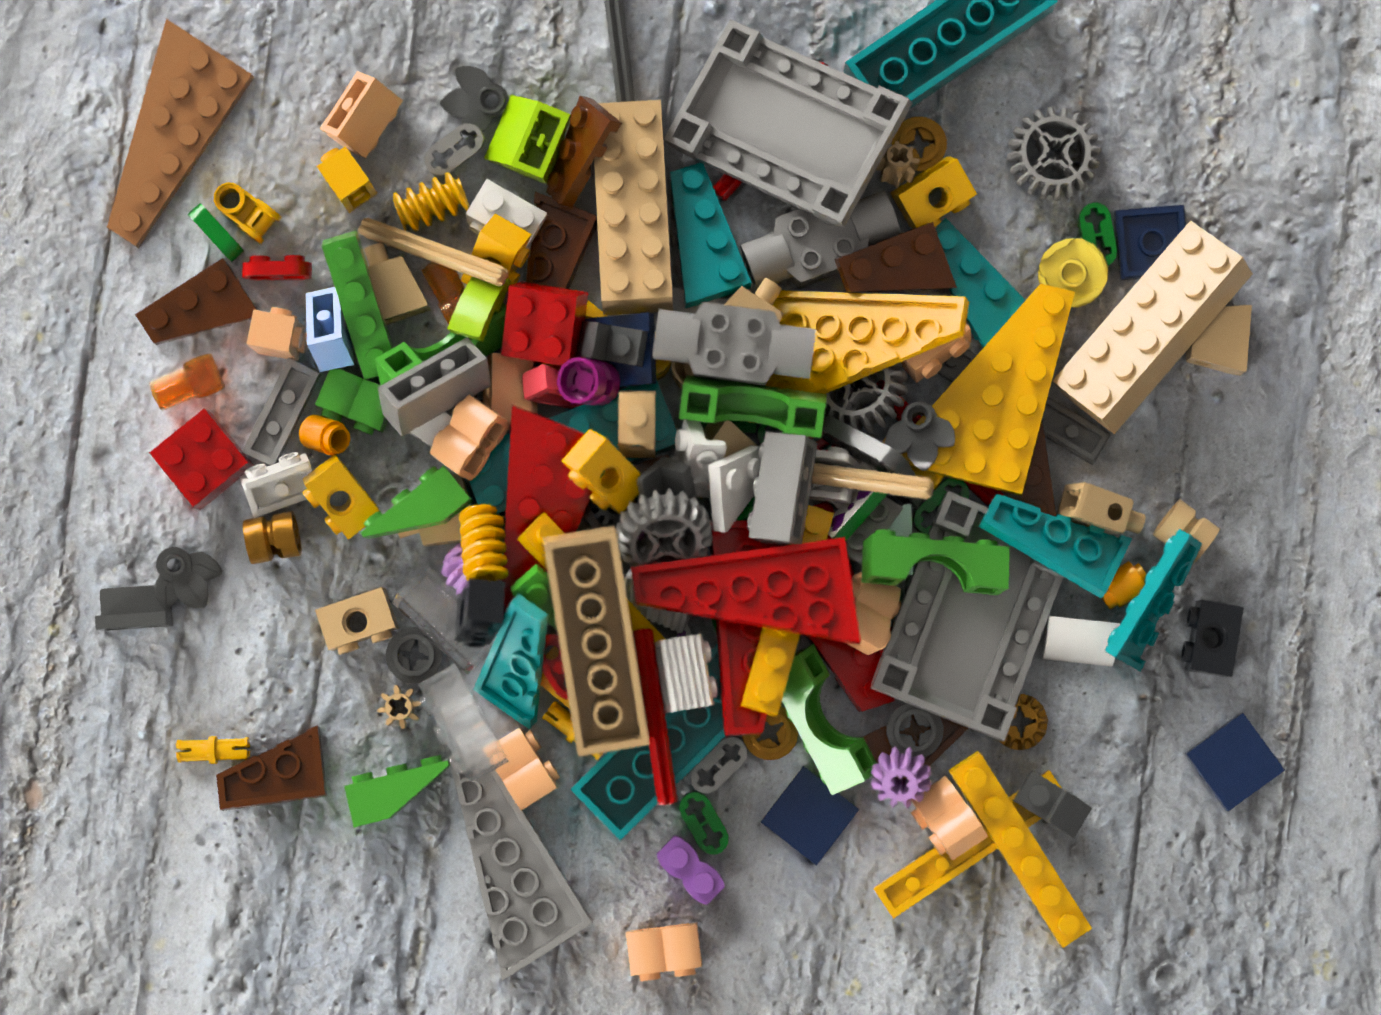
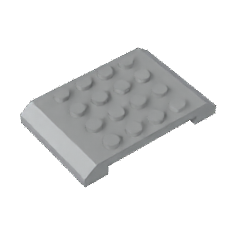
(787, 124)
(961, 649)

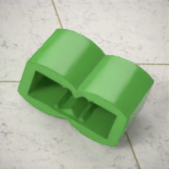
(352, 399)

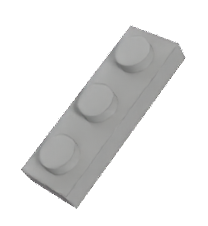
(281, 412)

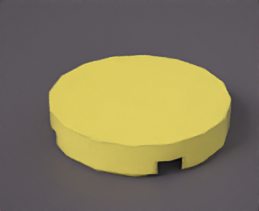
(1076, 267)

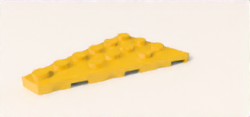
(865, 332)
(1003, 396)

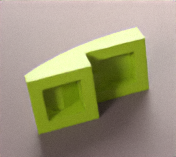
(476, 308)

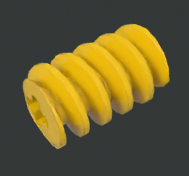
(430, 202)
(483, 543)

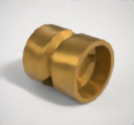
(272, 537)

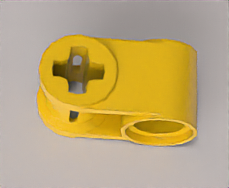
(250, 214)

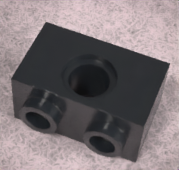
(479, 612)
(1223, 619)

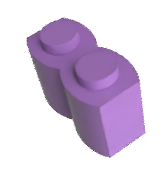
(698, 877)

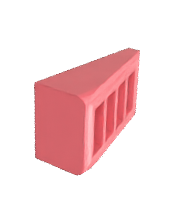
(542, 387)

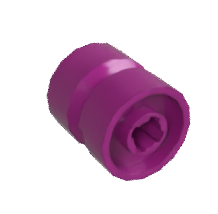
(588, 381)

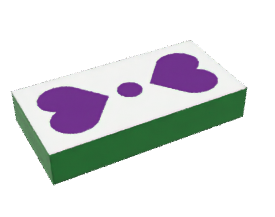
(852, 515)

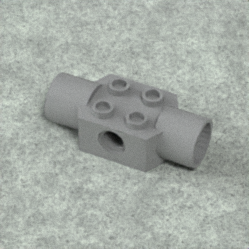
(806, 246)
(734, 343)

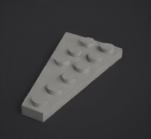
(519, 881)

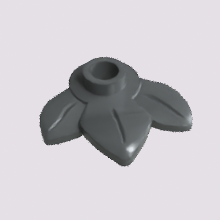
(470, 98)
(921, 440)
(188, 582)

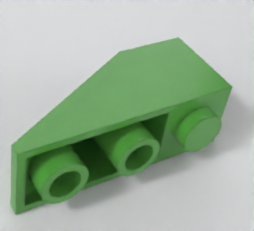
(428, 505)
(385, 796)

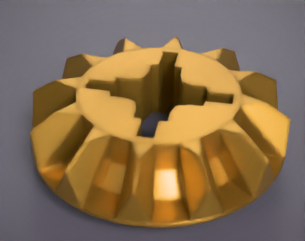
(929, 132)
(1034, 731)
(766, 748)

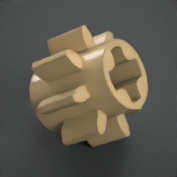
(898, 165)
(390, 709)

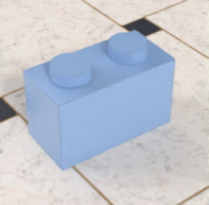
(327, 331)

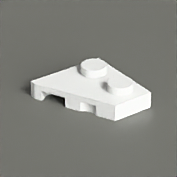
(732, 485)

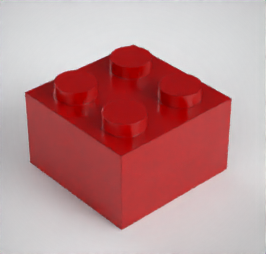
(543, 323)
(201, 459)

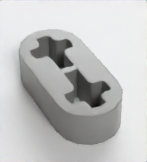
(449, 142)
(725, 771)

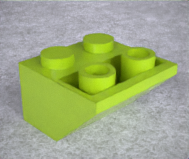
(528, 138)

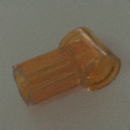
(446, 287)
(196, 379)

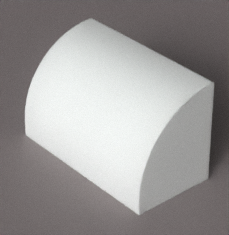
(1077, 641)

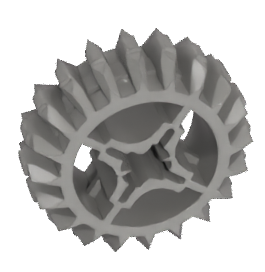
(1064, 164)
(883, 405)
(664, 522)

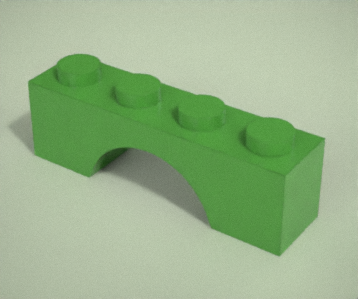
(357, 299)
(406, 357)
(781, 408)
(979, 566)
(839, 758)

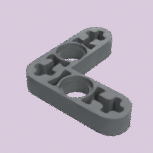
(869, 451)

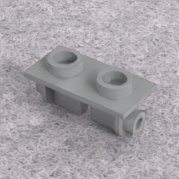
(879, 519)

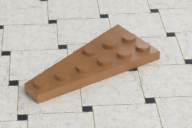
(179, 116)

